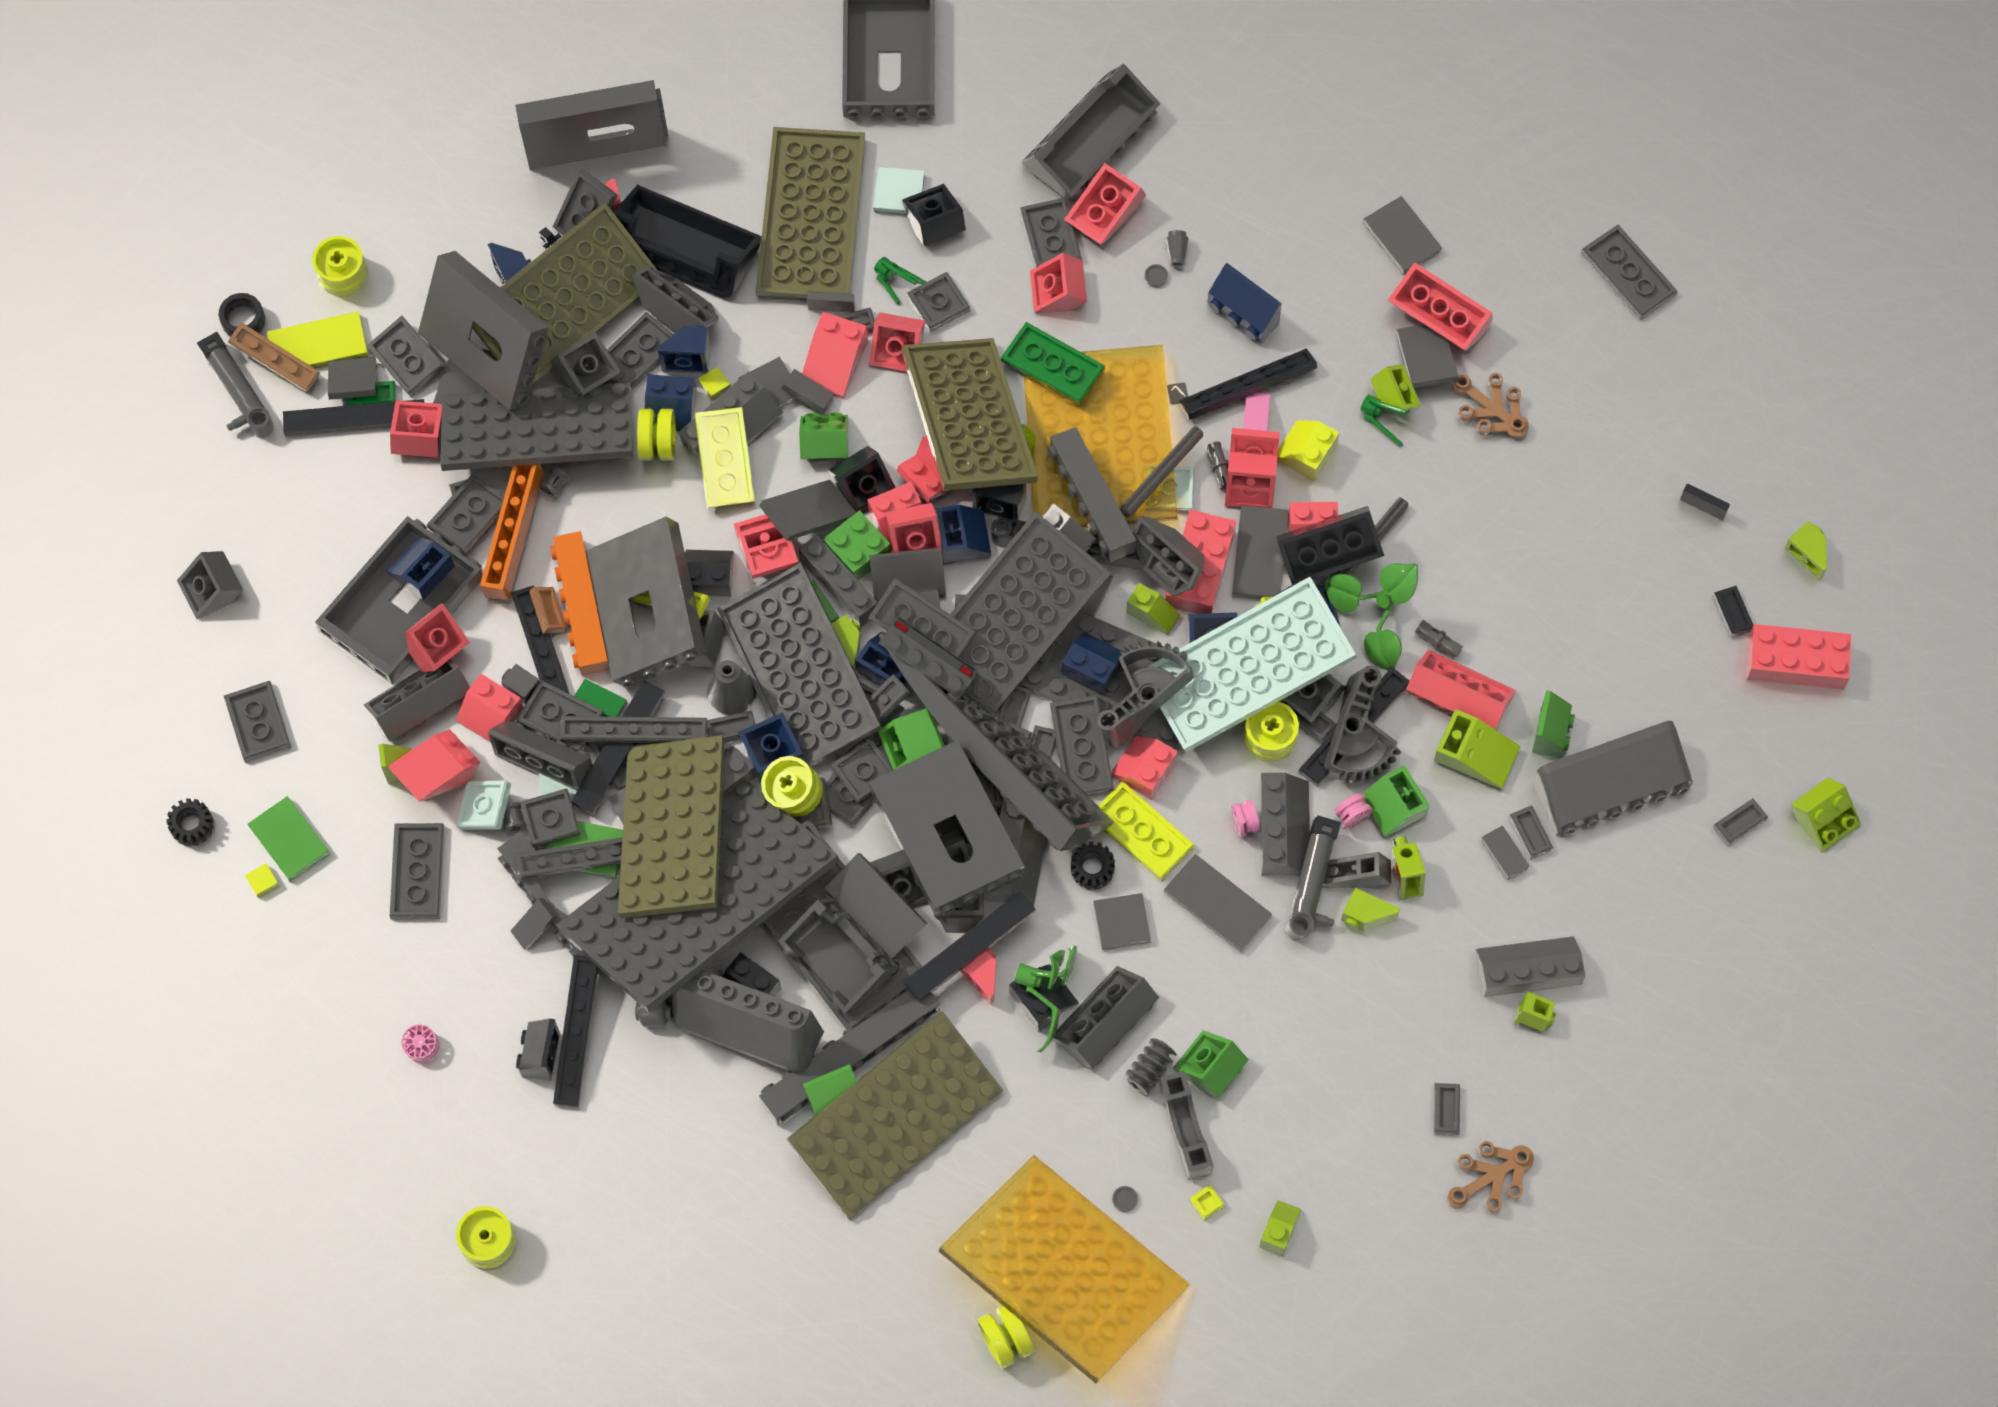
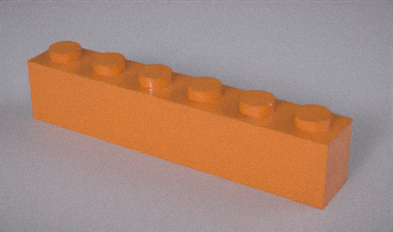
(511, 531)
(580, 602)

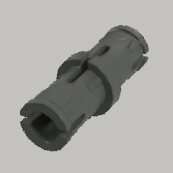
(1219, 463)
(1439, 639)

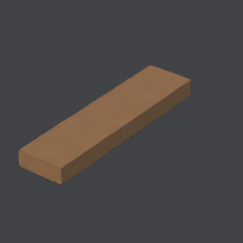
(274, 357)

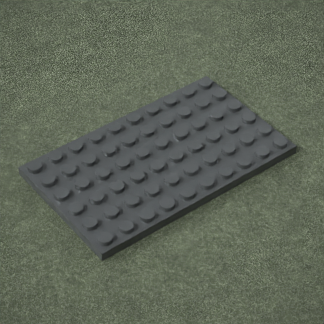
(761, 868)

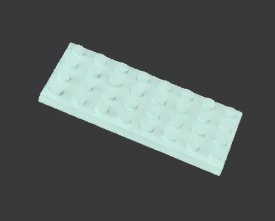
(1254, 663)

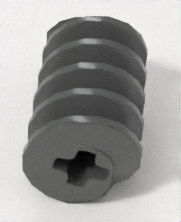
(1149, 1064)

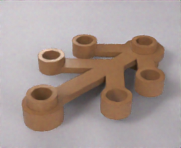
(1493, 407)
(1494, 1174)

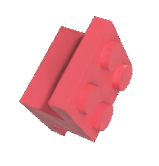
(1252, 468)
(922, 472)
(764, 546)

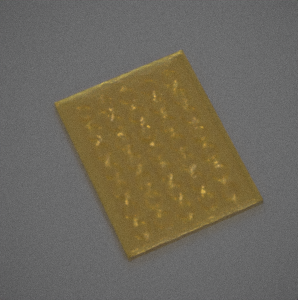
(1121, 425)
(1064, 1268)

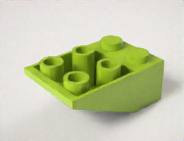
(1476, 750)

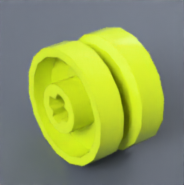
(339, 265)
(659, 434)
(1272, 733)
(792, 786)
(489, 1224)
(1004, 1336)

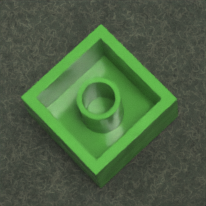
(855, 542)

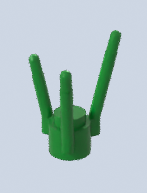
(889, 270)
(1374, 407)

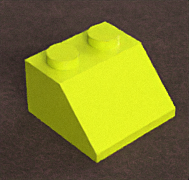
(1308, 447)

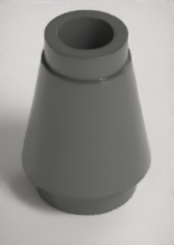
(1177, 247)

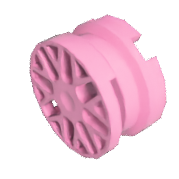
(1353, 810)
(1245, 818)
(420, 1043)

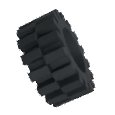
(195, 834)
(1092, 851)

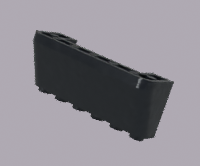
(688, 241)

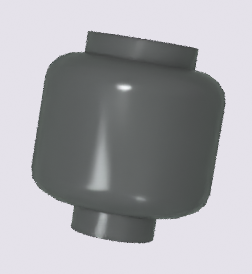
(655, 1018)

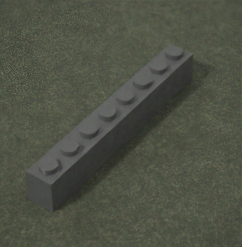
(854, 1048)

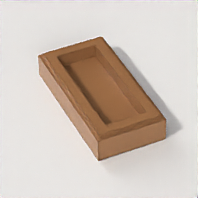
(548, 610)

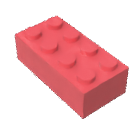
(1214, 539)
(1799, 656)

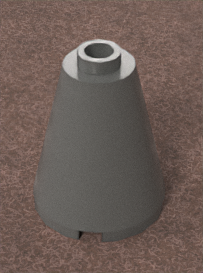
(730, 689)

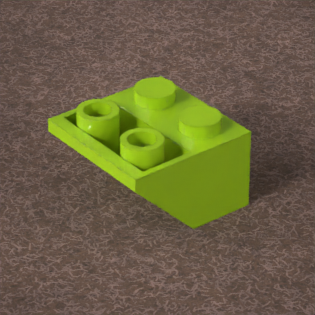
(1826, 813)

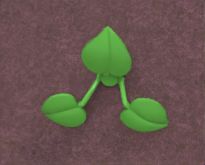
(1398, 586)
(1033, 977)

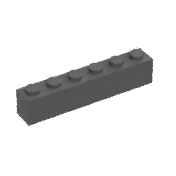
(1092, 495)

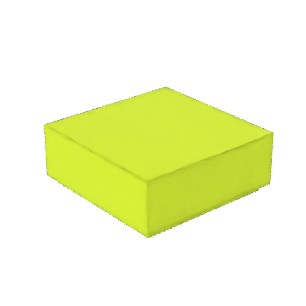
(714, 383)
(261, 880)
(1207, 1202)

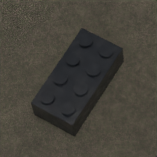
(1330, 545)

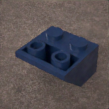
(962, 533)
(422, 567)
(876, 662)

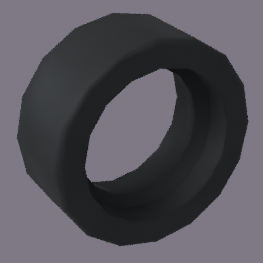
(238, 300)

